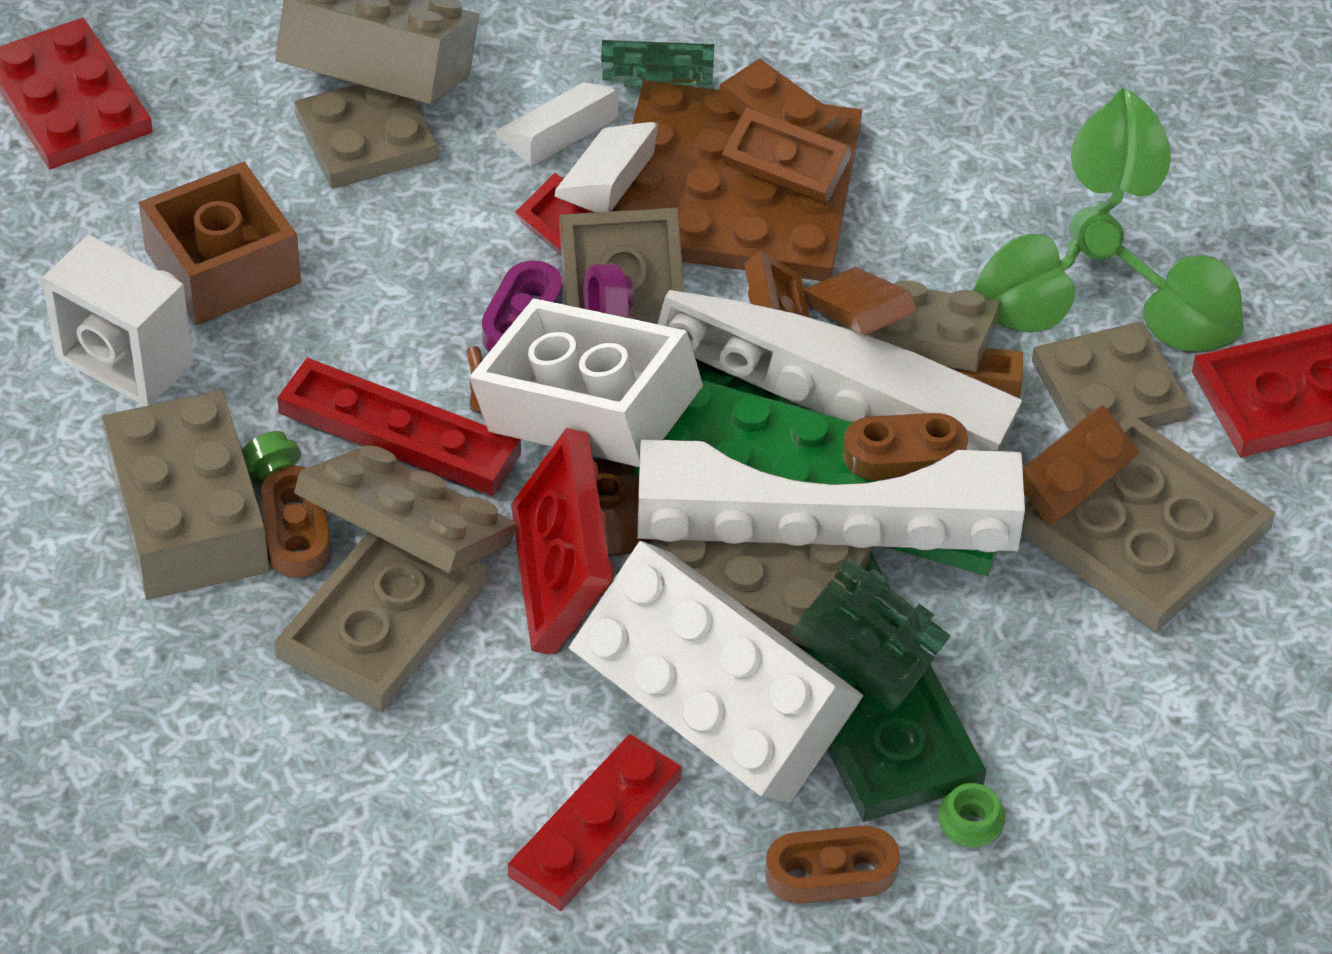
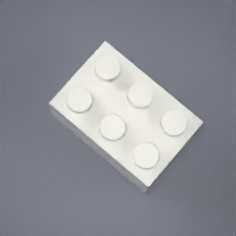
(586, 375)

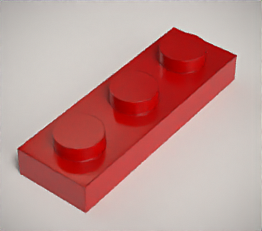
(594, 822)

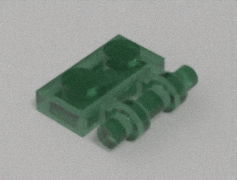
(657, 62)
(865, 644)

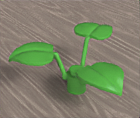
(1116, 152)

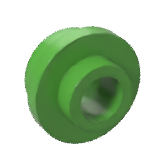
(268, 454)
(976, 801)

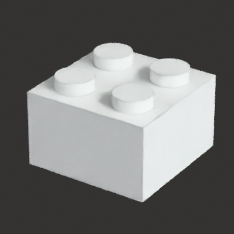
(118, 319)

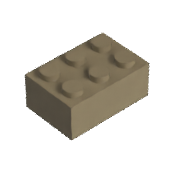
(383, 44)
(185, 494)

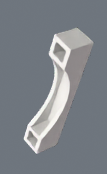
(954, 504)

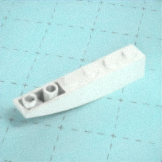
(835, 367)

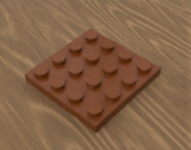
(725, 211)

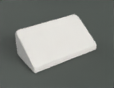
(560, 122)
(609, 166)

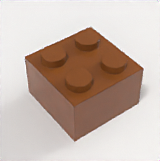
(221, 241)

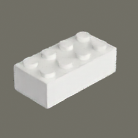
(715, 672)

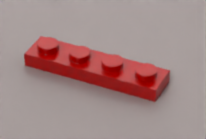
(401, 424)

